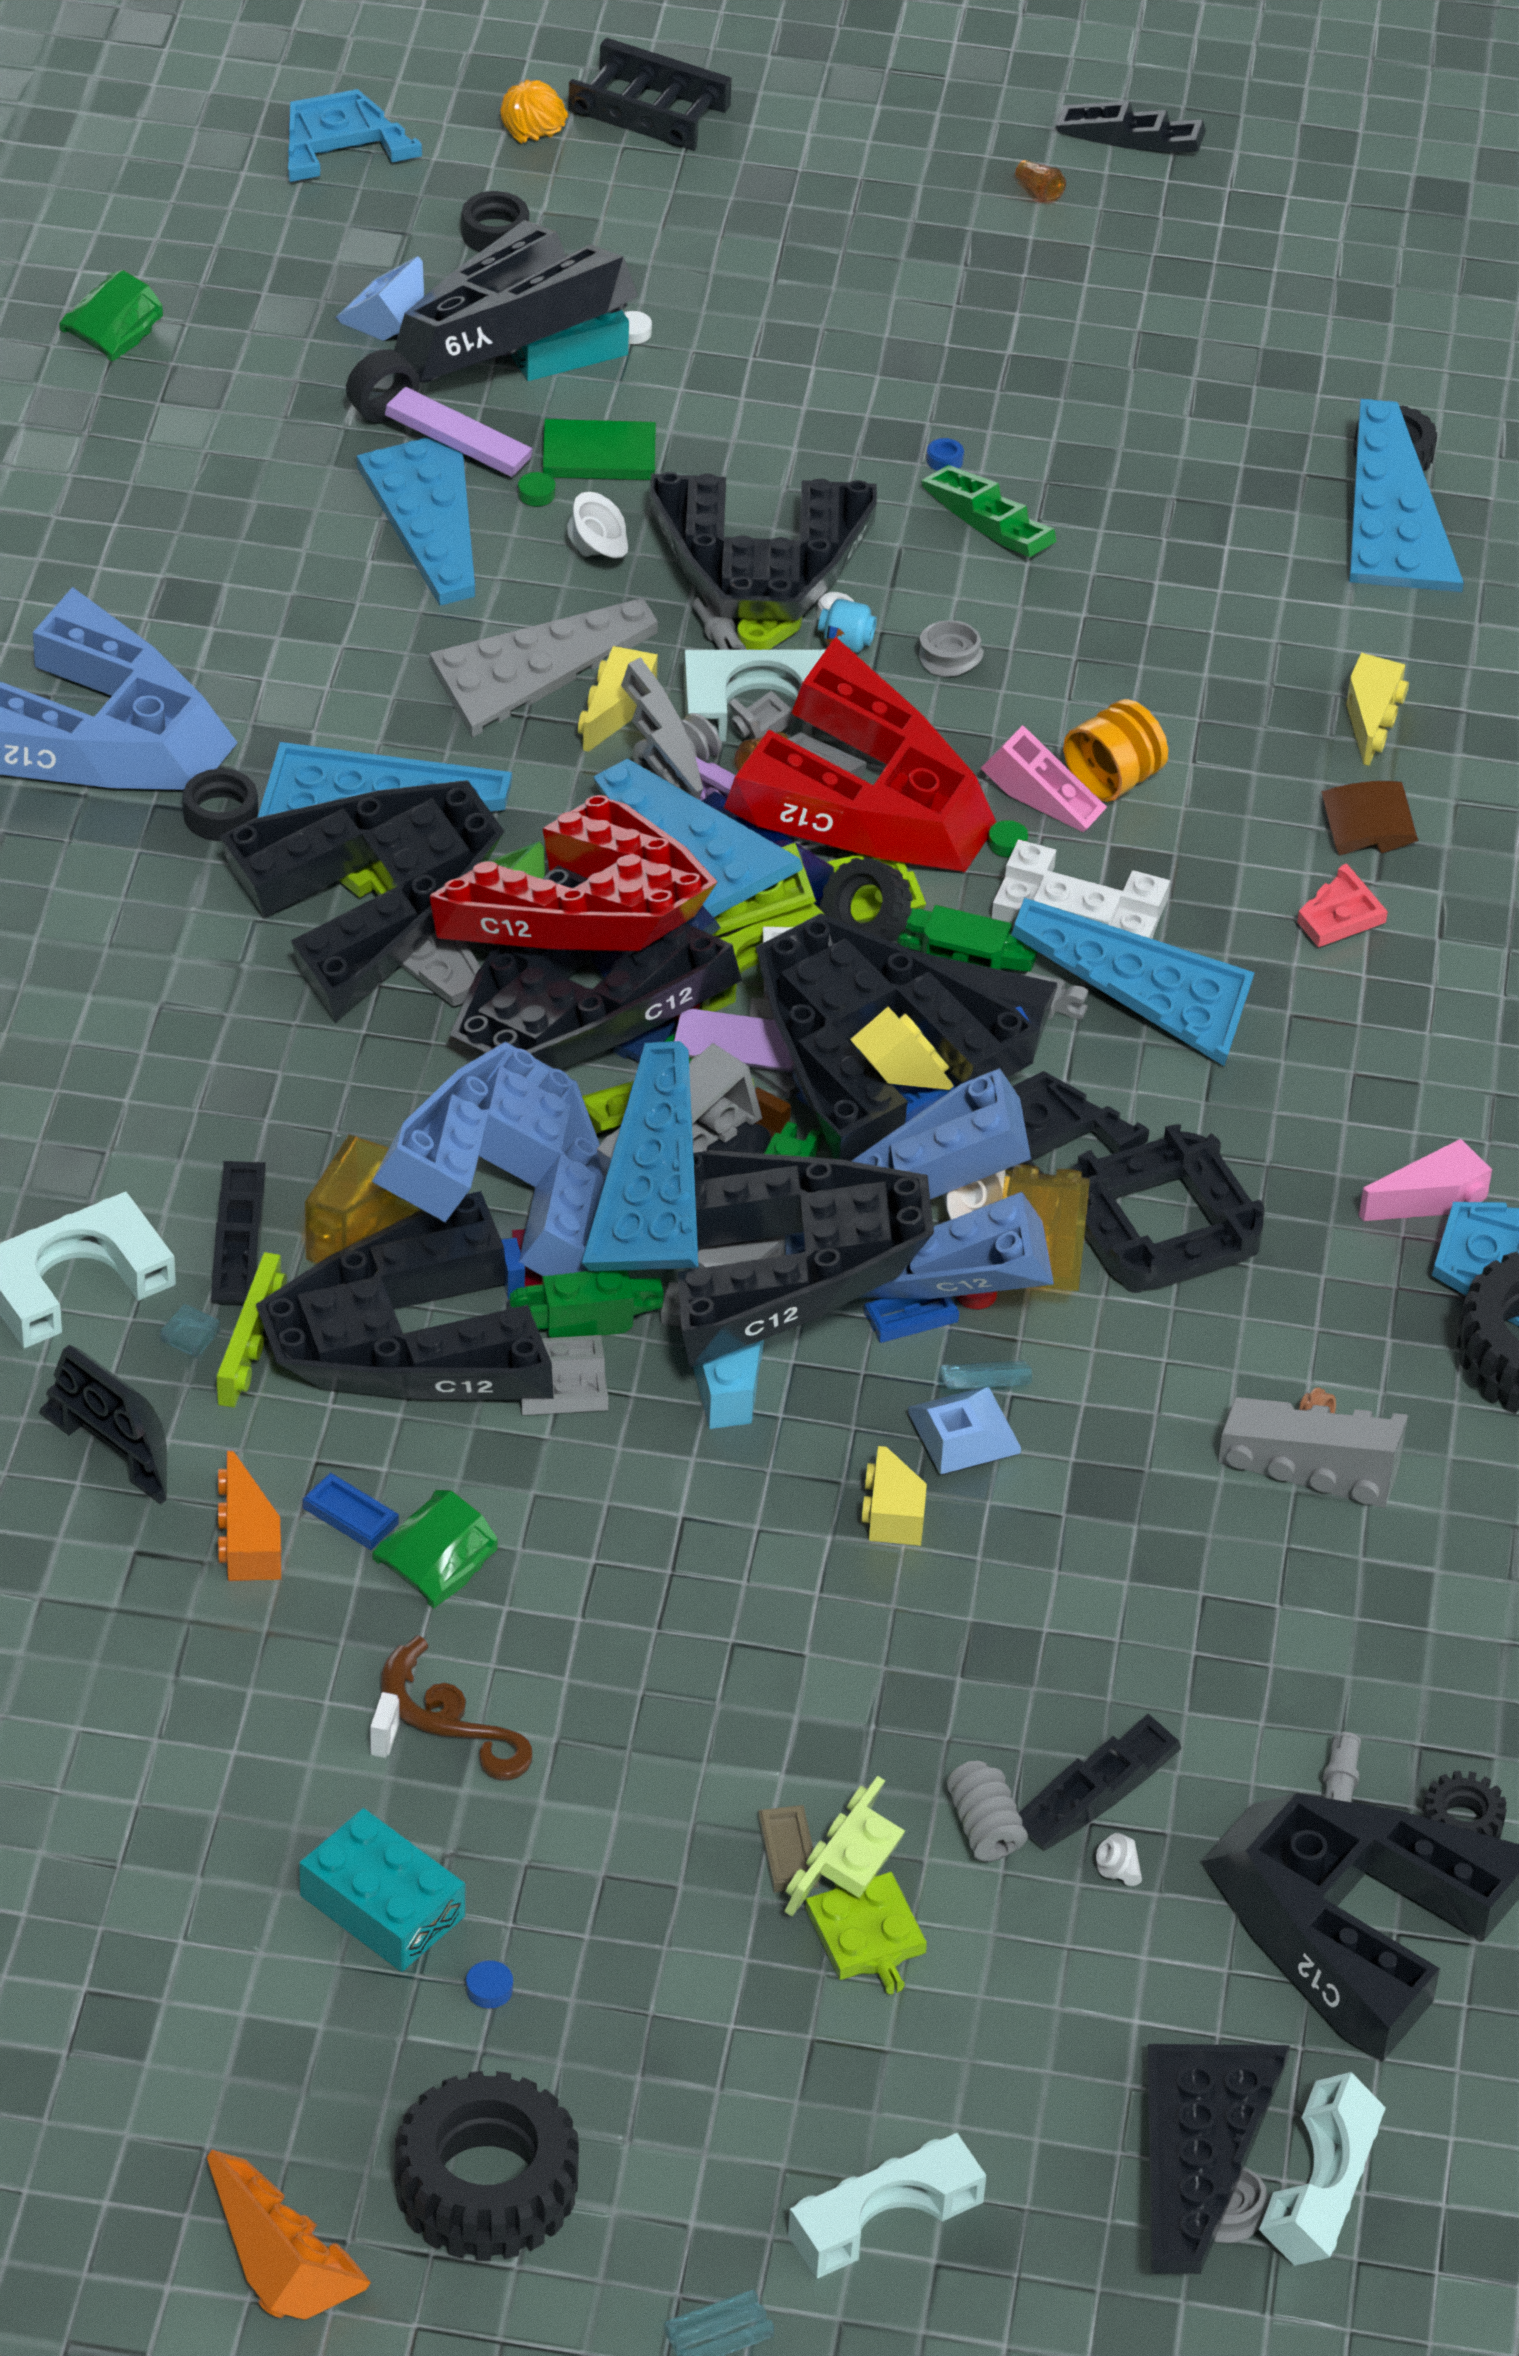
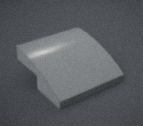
(577, 1377)

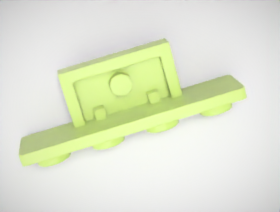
(855, 1851)

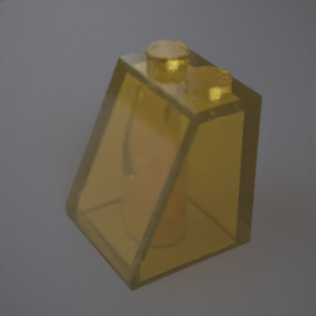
(347, 1203)
(1062, 1207)

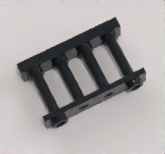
(656, 73)

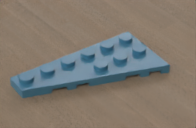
(427, 505)
(319, 775)
(650, 1186)

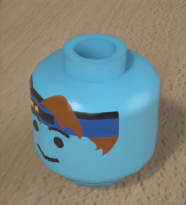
(849, 623)

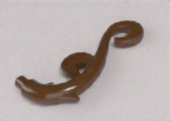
(447, 1722)

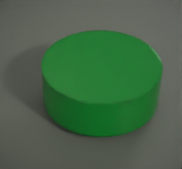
(536, 489)
(1005, 835)

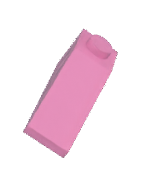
(1040, 780)
(1428, 1185)

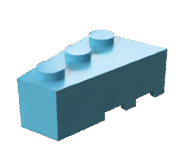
(730, 1386)

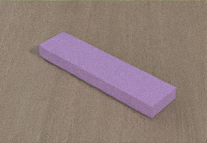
(458, 431)

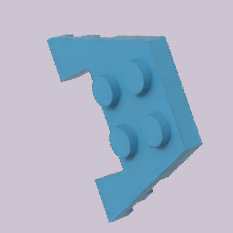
(341, 122)
(1473, 1239)

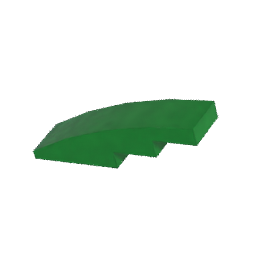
(983, 508)

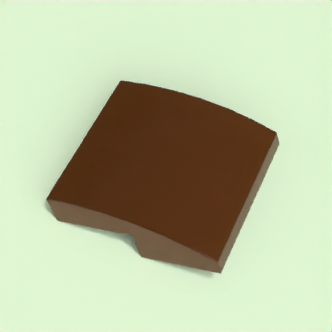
(1369, 815)

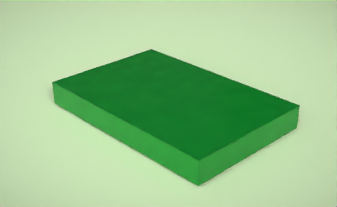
(599, 449)

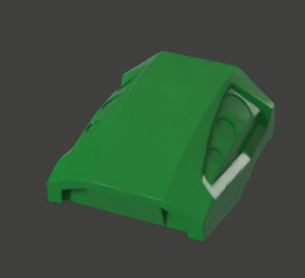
(114, 315)
(439, 1547)

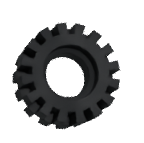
(1466, 1794)

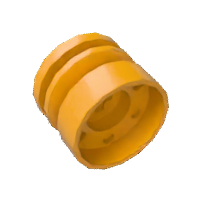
(1116, 749)

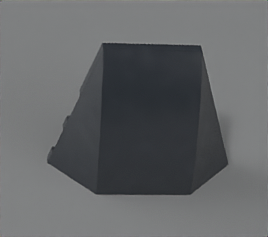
(113, 1413)

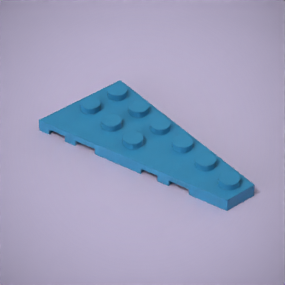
(1394, 516)
(728, 850)
(1168, 985)

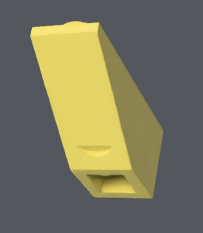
(1372, 700)
(608, 702)
(901, 1052)

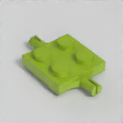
(868, 1931)

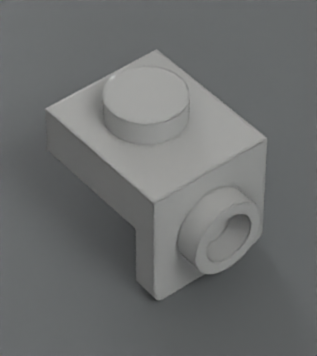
(761, 716)

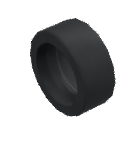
(488, 206)
(372, 370)
(216, 784)

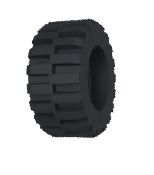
(1483, 1336)
(478, 2216)

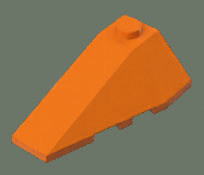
(278, 2246)

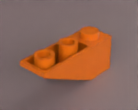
(252, 1526)

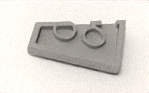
(444, 967)

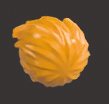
(532, 111)

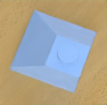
(385, 300)

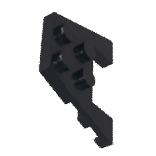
(1061, 1113)

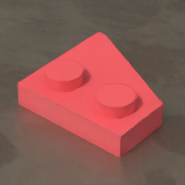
(1341, 909)

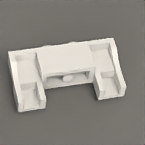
(1031, 876)

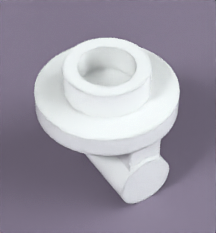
(1119, 1859)

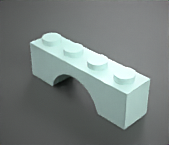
(1342, 2127)
(935, 2179)

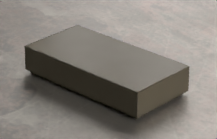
(785, 1843)

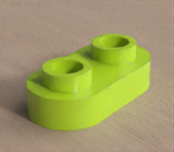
(766, 633)

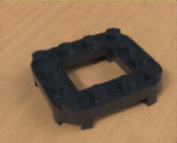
(1179, 1154)

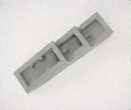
(668, 744)

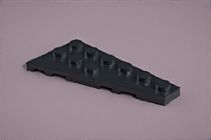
(1202, 2127)

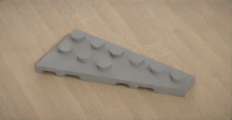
(526, 665)

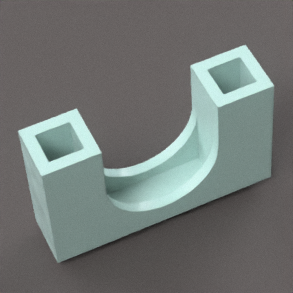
(720, 675)
(107, 1232)

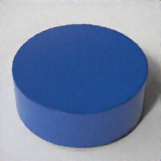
(943, 453)
(489, 1984)

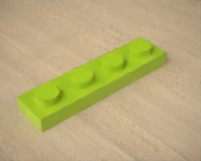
(248, 1337)

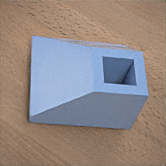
(964, 1430)

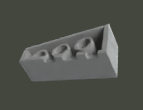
(720, 1101)
(1316, 1448)

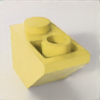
(896, 1503)

